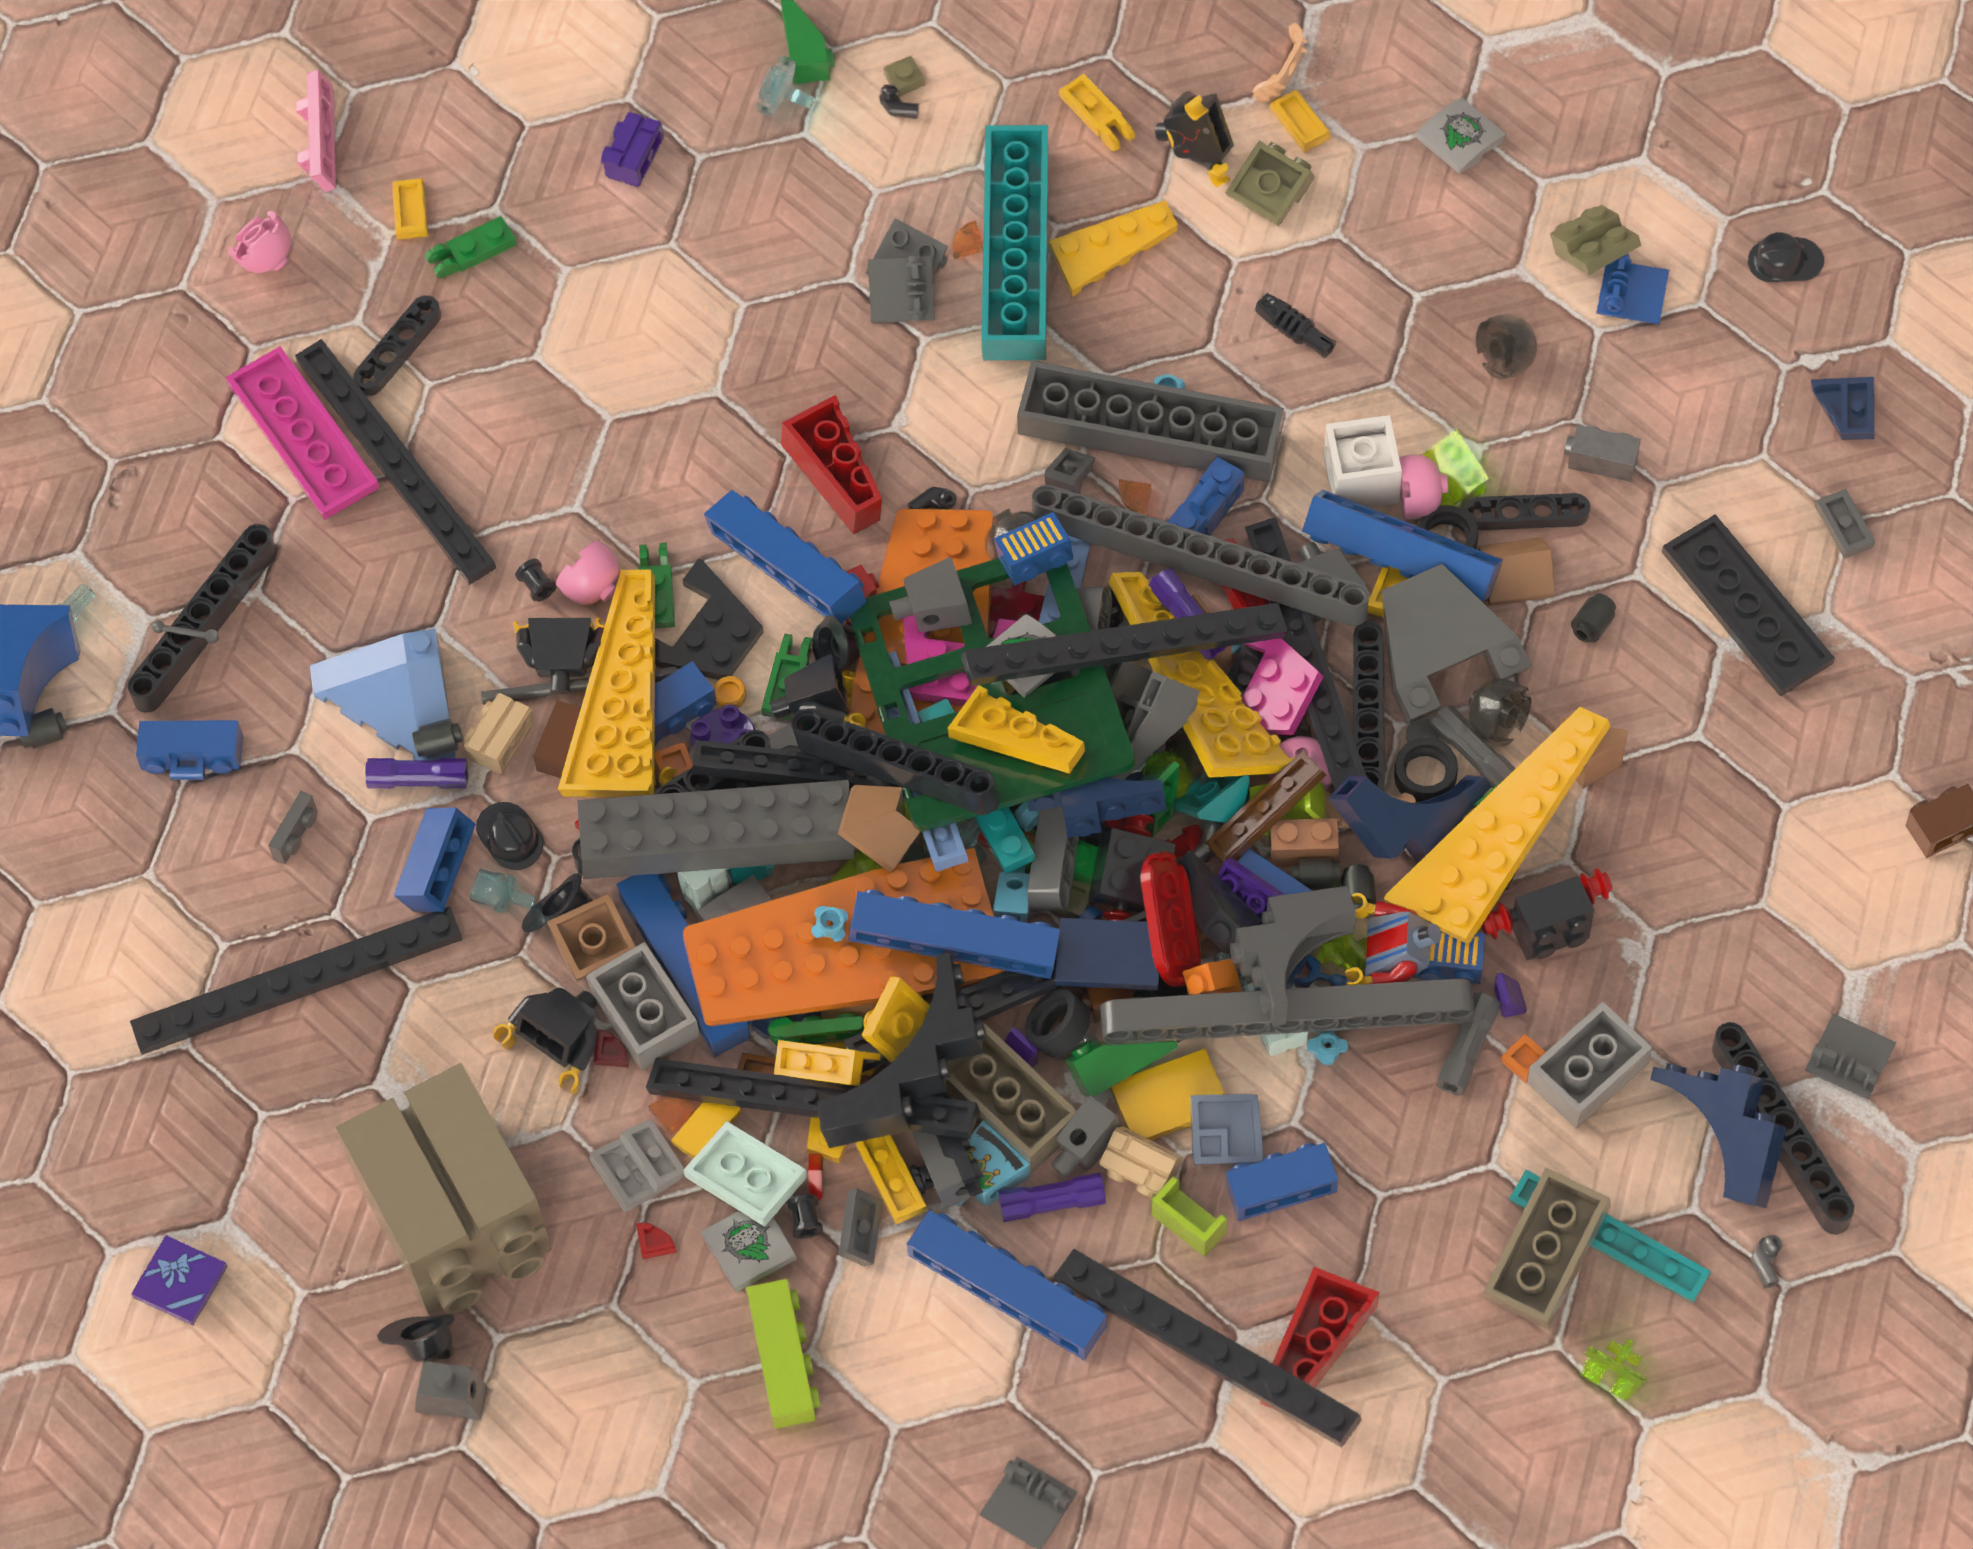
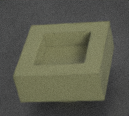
(904, 75)
(1078, 900)

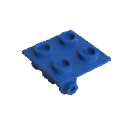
(1632, 291)

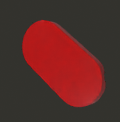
(1170, 917)

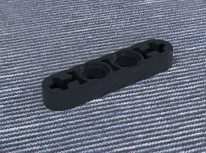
(395, 344)
(1525, 505)

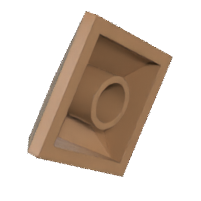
(878, 824)

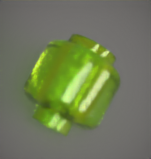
(1164, 758)

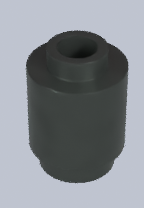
(1593, 618)
(45, 729)
(437, 738)
(1317, 873)
(1361, 881)

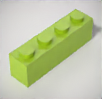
(781, 1353)

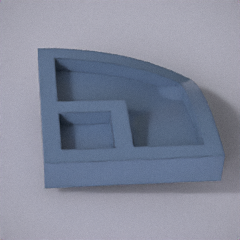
(1225, 1129)

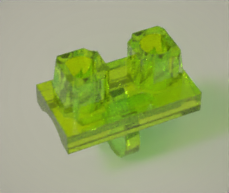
(1344, 952)
(1599, 1363)

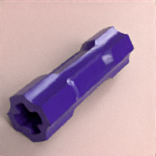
(1175, 597)
(390, 773)
(1078, 1192)

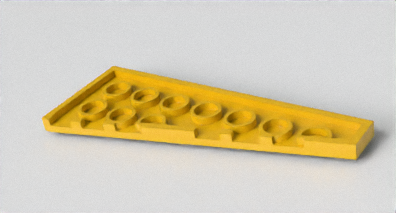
(616, 722)
(1221, 727)
(1479, 857)

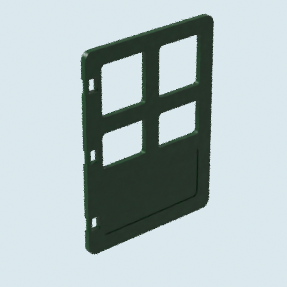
(1076, 705)

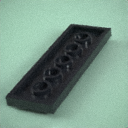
(1748, 605)

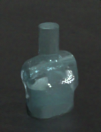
(498, 891)

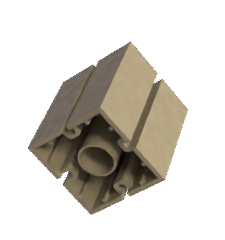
(446, 1191)

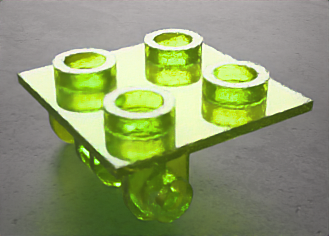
(1461, 468)

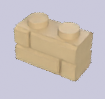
(498, 733)
(1139, 1161)

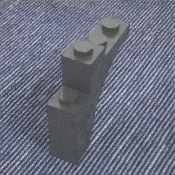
(1289, 932)

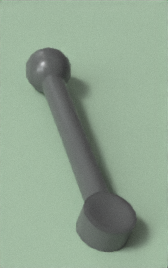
(211, 635)

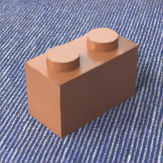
(1303, 839)

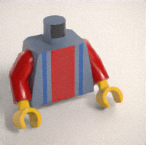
(1395, 943)

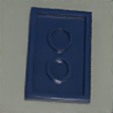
(1105, 955)

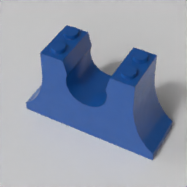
(33, 649)

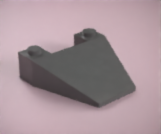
(1436, 625)
(1149, 707)

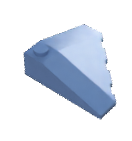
(388, 687)

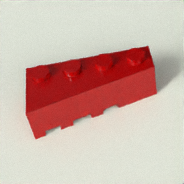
(832, 461)
(1323, 1325)

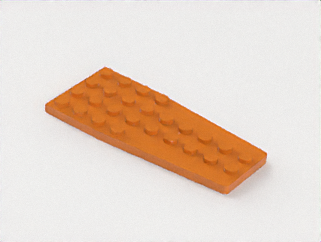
(915, 543)
(772, 966)

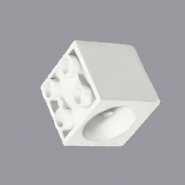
(1363, 461)

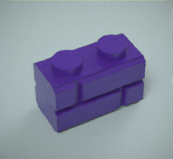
(632, 149)

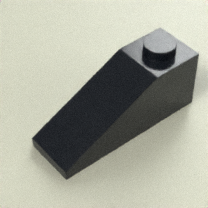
(1215, 904)

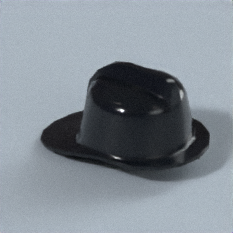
(1785, 258)
(835, 639)
(509, 835)
(560, 901)
(421, 1337)

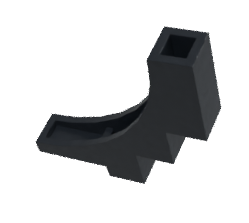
(884, 1101)

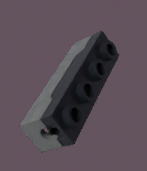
(949, 1165)

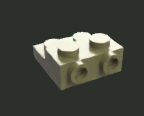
(1271, 182)
(1593, 239)

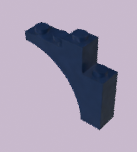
(1103, 801)
(1392, 825)
(1746, 1138)

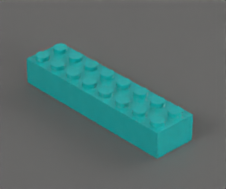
(1015, 242)

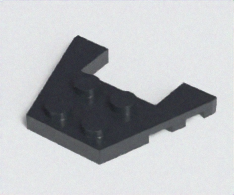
(717, 635)

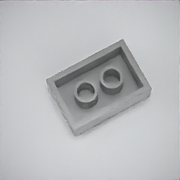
(643, 1006)
(1589, 1065)

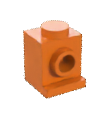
(1212, 978)

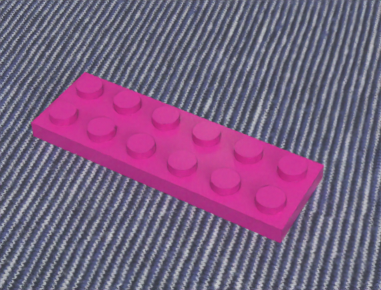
(302, 433)

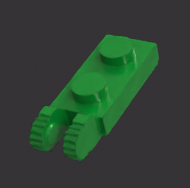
(471, 247)
(663, 585)
(783, 666)
(816, 1030)

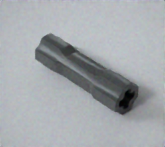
(1457, 731)
(1466, 1048)

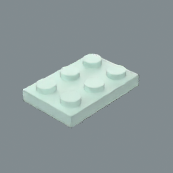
(745, 1173)

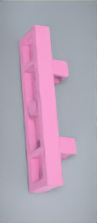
(319, 111)

